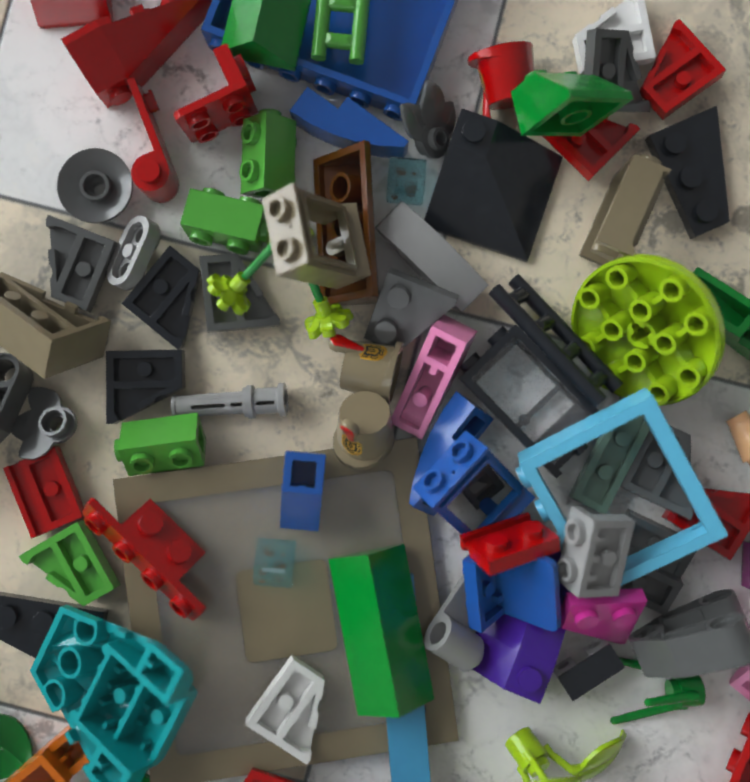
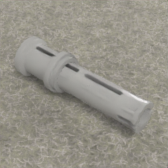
(253, 401)

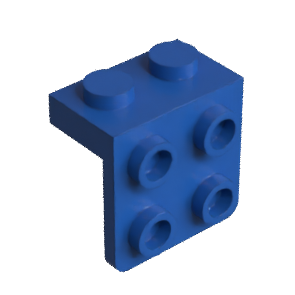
(523, 592)

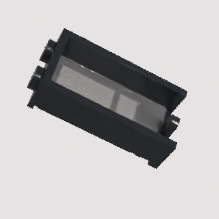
(526, 391)

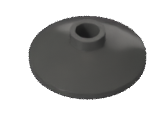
(81, 176)

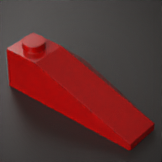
(132, 46)

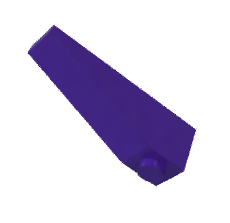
(521, 654)

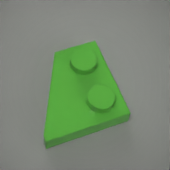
(74, 563)

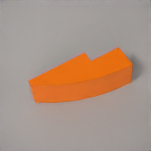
(53, 762)

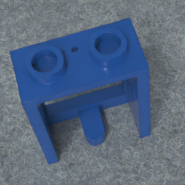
(456, 470)

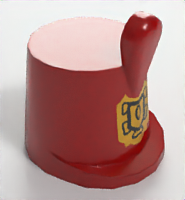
(501, 71)

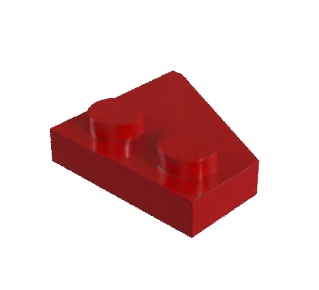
(680, 72)
(595, 147)
(733, 512)

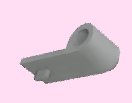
(450, 633)

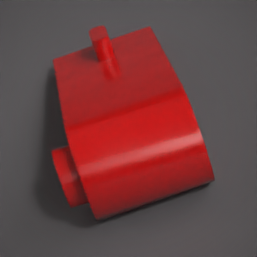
(154, 170)

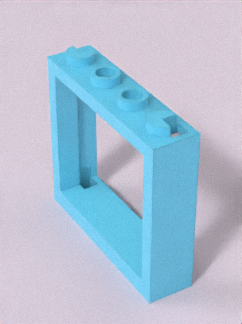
(639, 403)

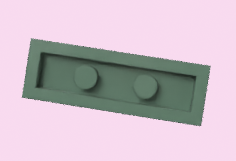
(609, 464)

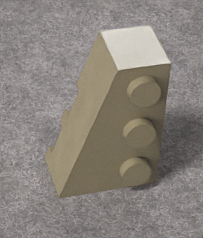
(45, 333)

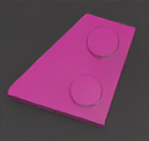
(604, 617)

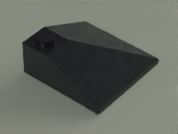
(492, 186)

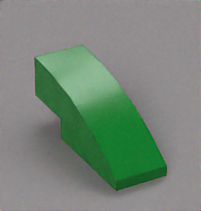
(734, 311)

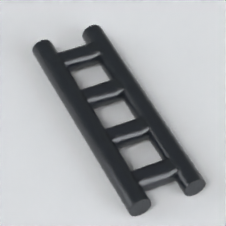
(560, 357)

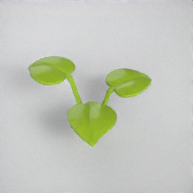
(533, 757)

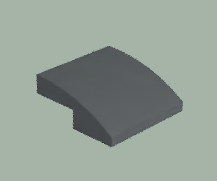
(665, 582)

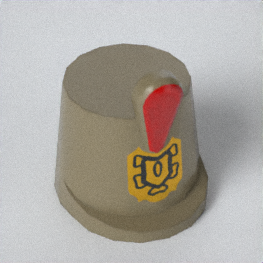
(368, 365)
(363, 431)

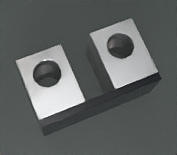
(590, 672)

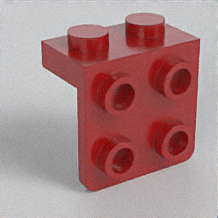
(223, 108)

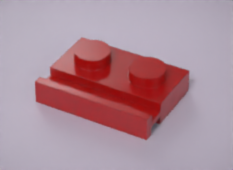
(45, 492)
(509, 543)

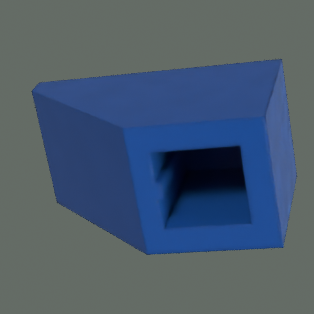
(302, 490)

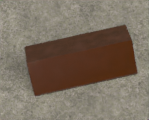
(347, 178)

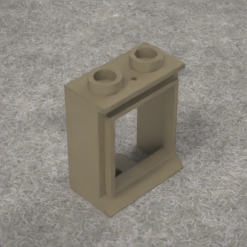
(625, 209)
(292, 241)

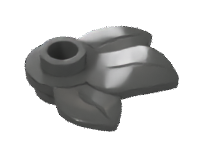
(430, 121)
(39, 425)

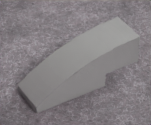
(430, 255)

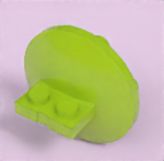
(651, 326)

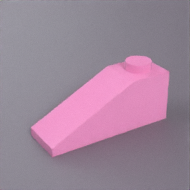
(432, 375)

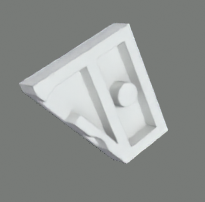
(628, 16)
(289, 709)

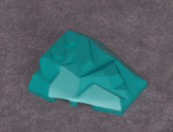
(115, 691)

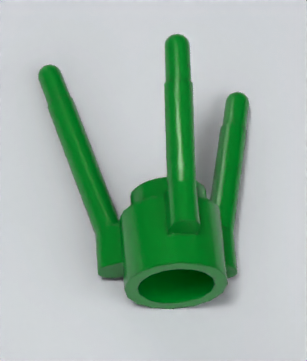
(679, 696)

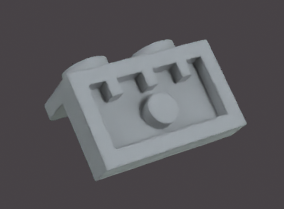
(594, 552)

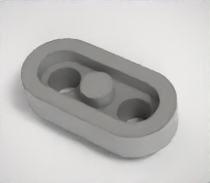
(133, 253)

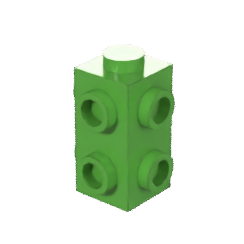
(267, 153)
(225, 220)
(161, 444)

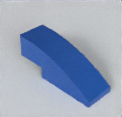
(346, 125)
(455, 418)

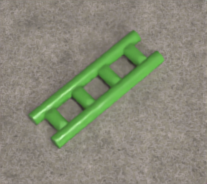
(354, 42)

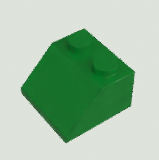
(565, 103)

